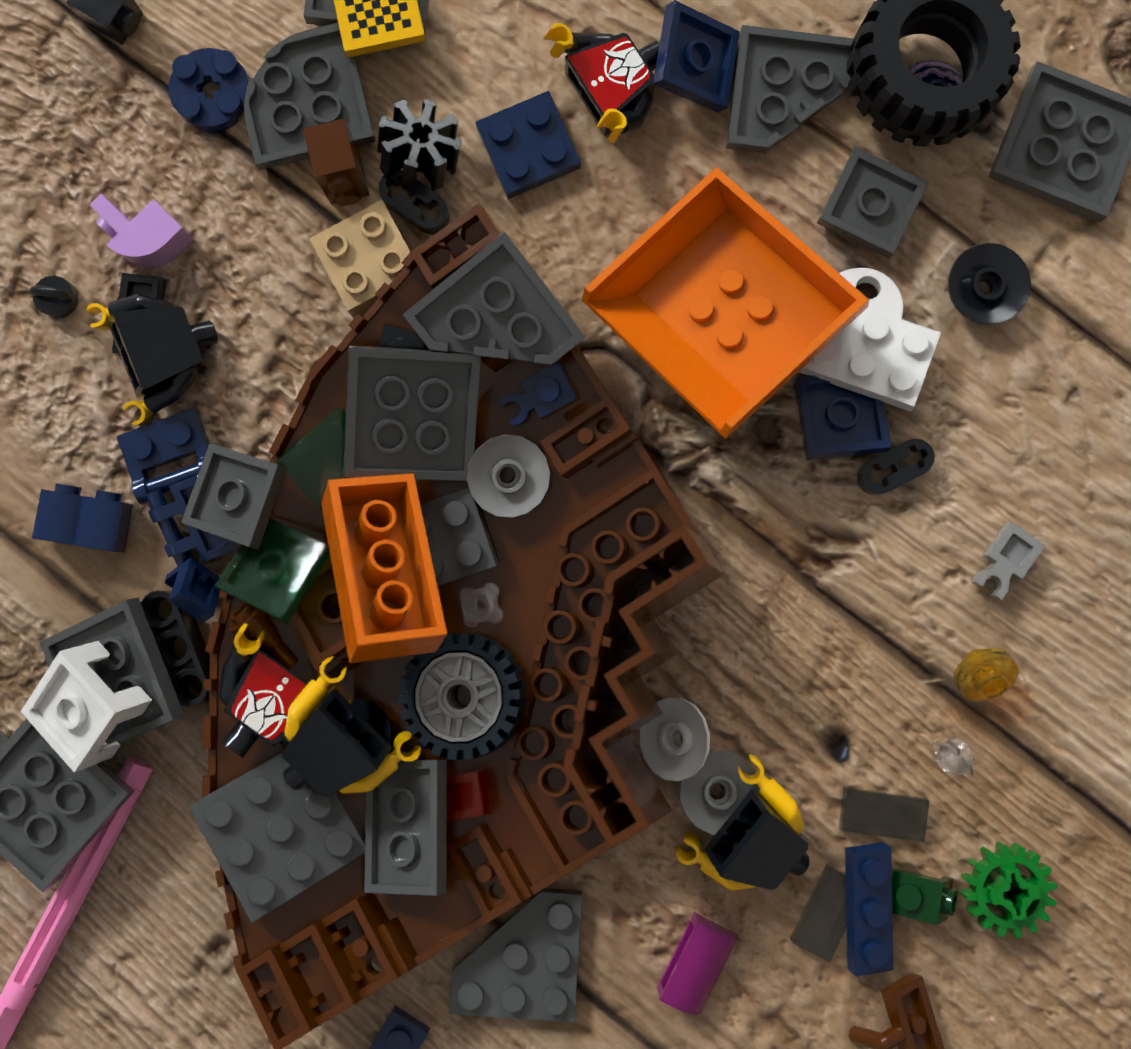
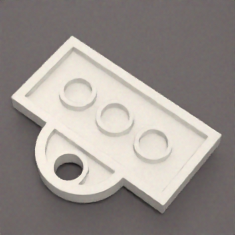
(878, 350)

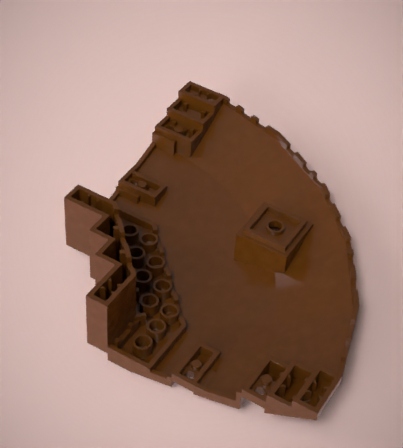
(579, 618)

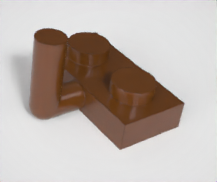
(909, 1016)

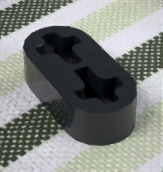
(408, 209)
(899, 475)

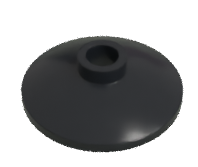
(1003, 273)

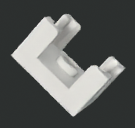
(78, 709)

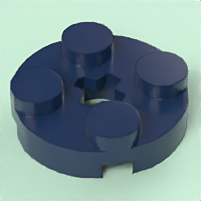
(193, 73)

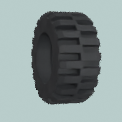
(921, 111)

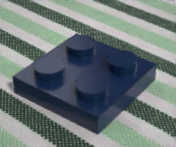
(696, 57)
(528, 145)
(839, 420)

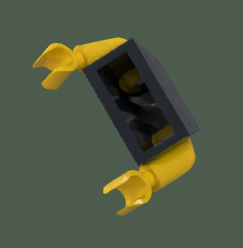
(335, 744)
(756, 842)

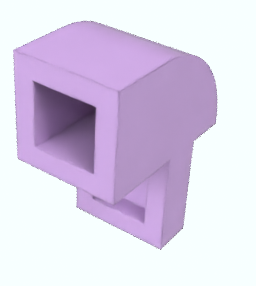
(147, 239)

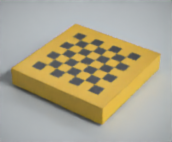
(378, 25)

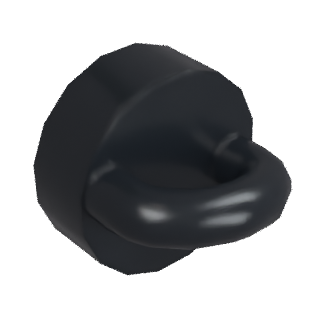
(55, 296)

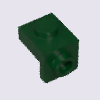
(923, 896)

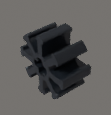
(418, 145)

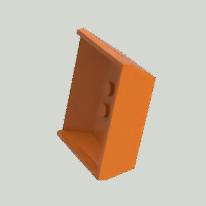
(723, 301)

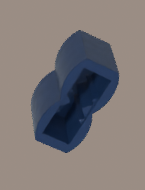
(83, 520)

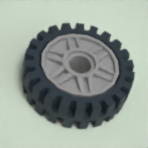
(494, 703)

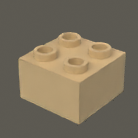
(361, 255)

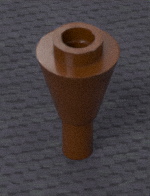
(259, 622)

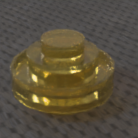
(985, 674)

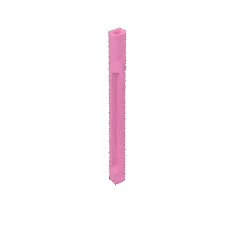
(64, 907)

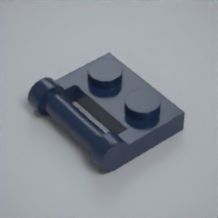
(160, 445)

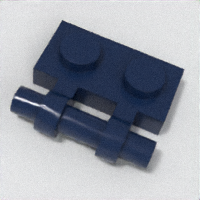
(207, 544)

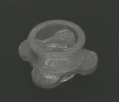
(472, 613)
(954, 757)

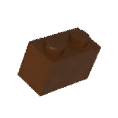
(336, 162)

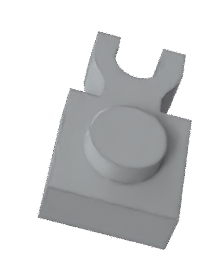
(1010, 555)

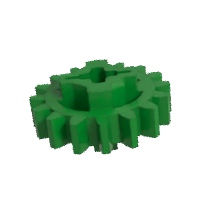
(1023, 901)

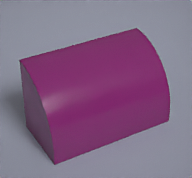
(696, 965)

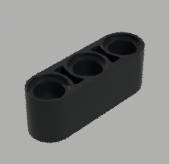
(165, 632)

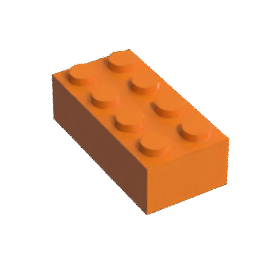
(382, 567)

